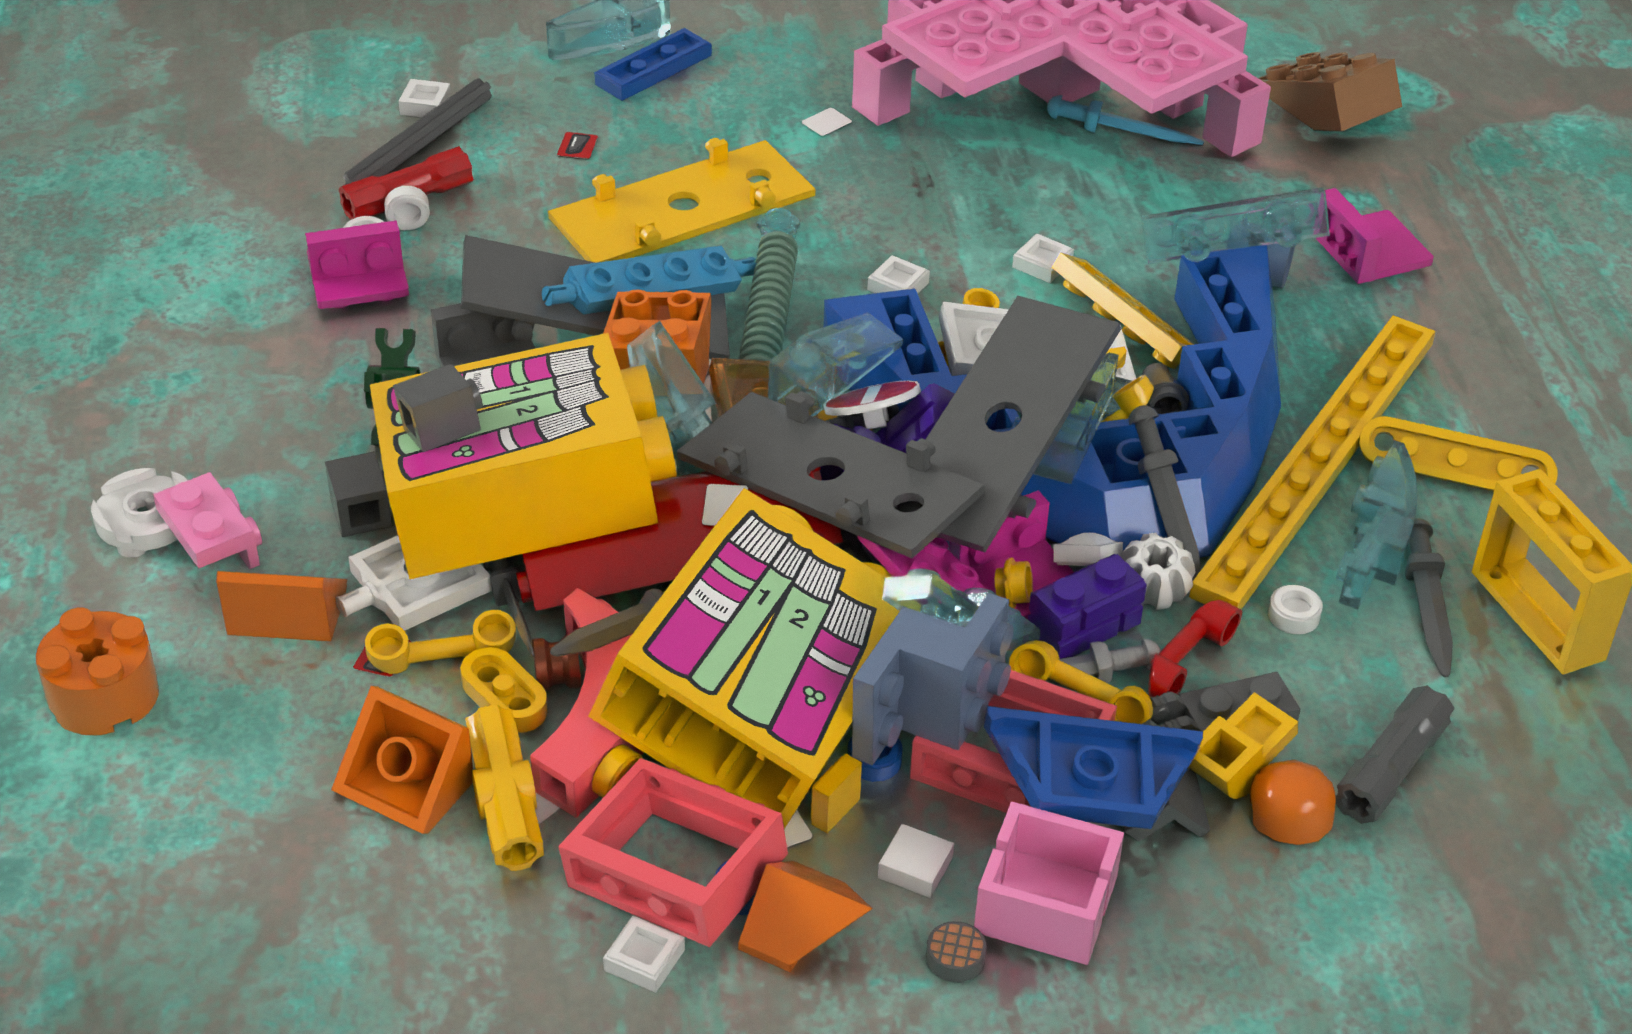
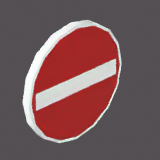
(872, 401)

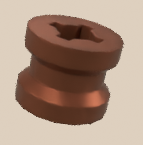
(552, 669)

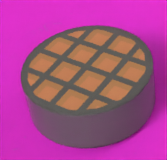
(956, 951)

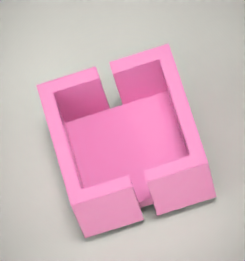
(1048, 882)

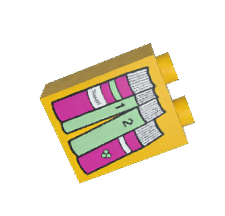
(555, 463)
(750, 657)

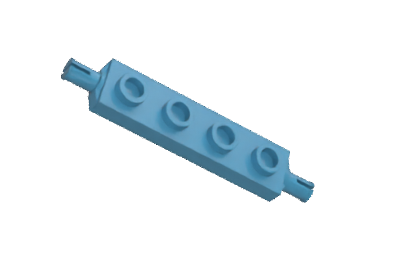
(700, 270)

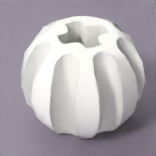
(1163, 567)

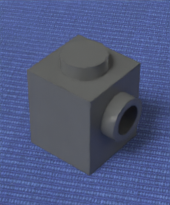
(438, 407)
(358, 494)

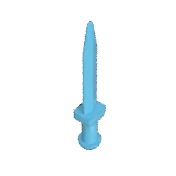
(1092, 116)

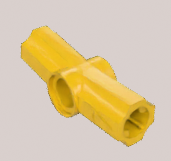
(504, 788)

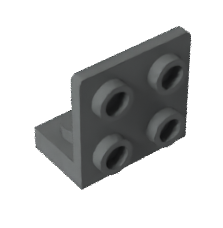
(472, 336)

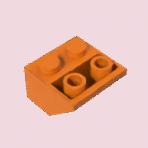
(682, 313)

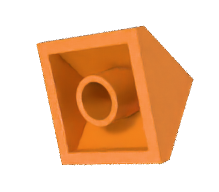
(279, 605)
(405, 761)

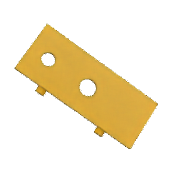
(639, 217)

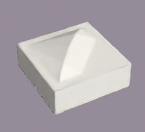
(1085, 549)

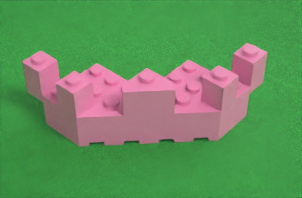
(1145, 49)

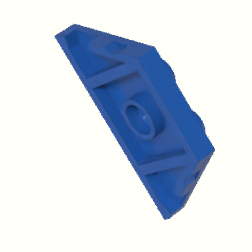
(1092, 765)

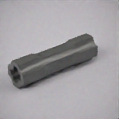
(1375, 777)

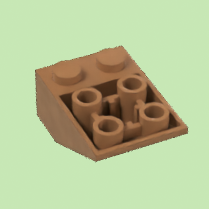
(1335, 89)

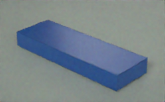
(653, 64)

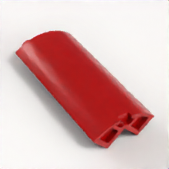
(640, 554)

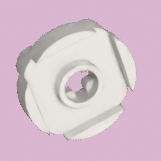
(117, 514)

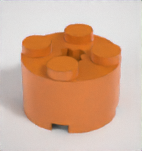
(97, 671)

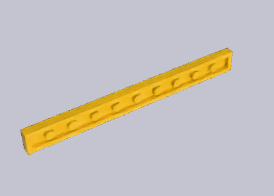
(1311, 466)

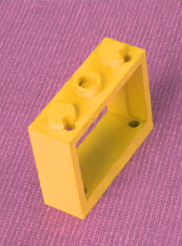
(1537, 510)

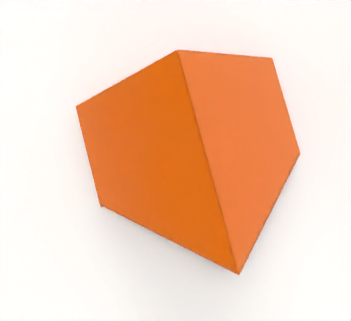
(797, 913)

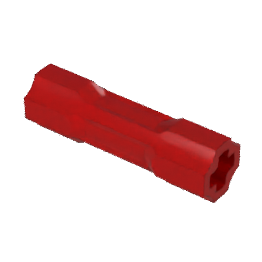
(434, 175)

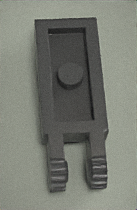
(1200, 707)

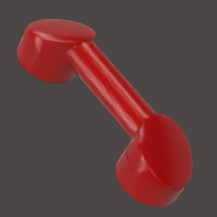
(1214, 621)

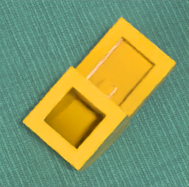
(1242, 745)

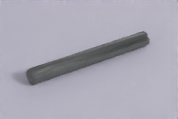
(421, 132)

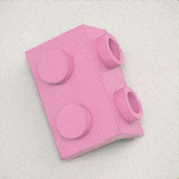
(209, 521)

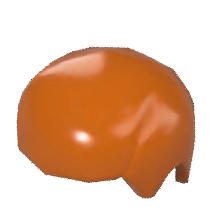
(1292, 802)

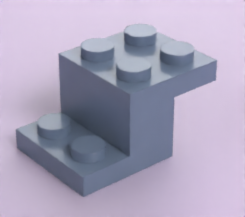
(931, 678)

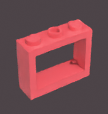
(983, 773)
(652, 893)

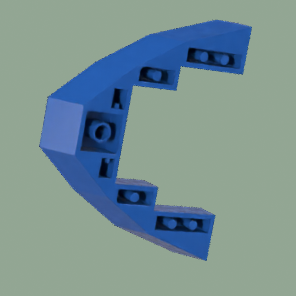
(1216, 440)

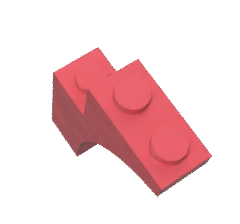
(570, 756)

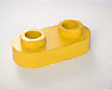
(510, 686)

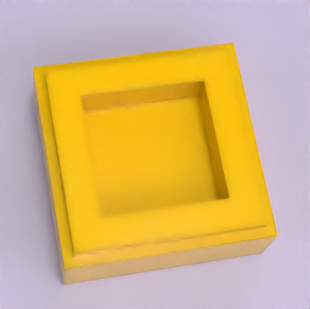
(836, 793)

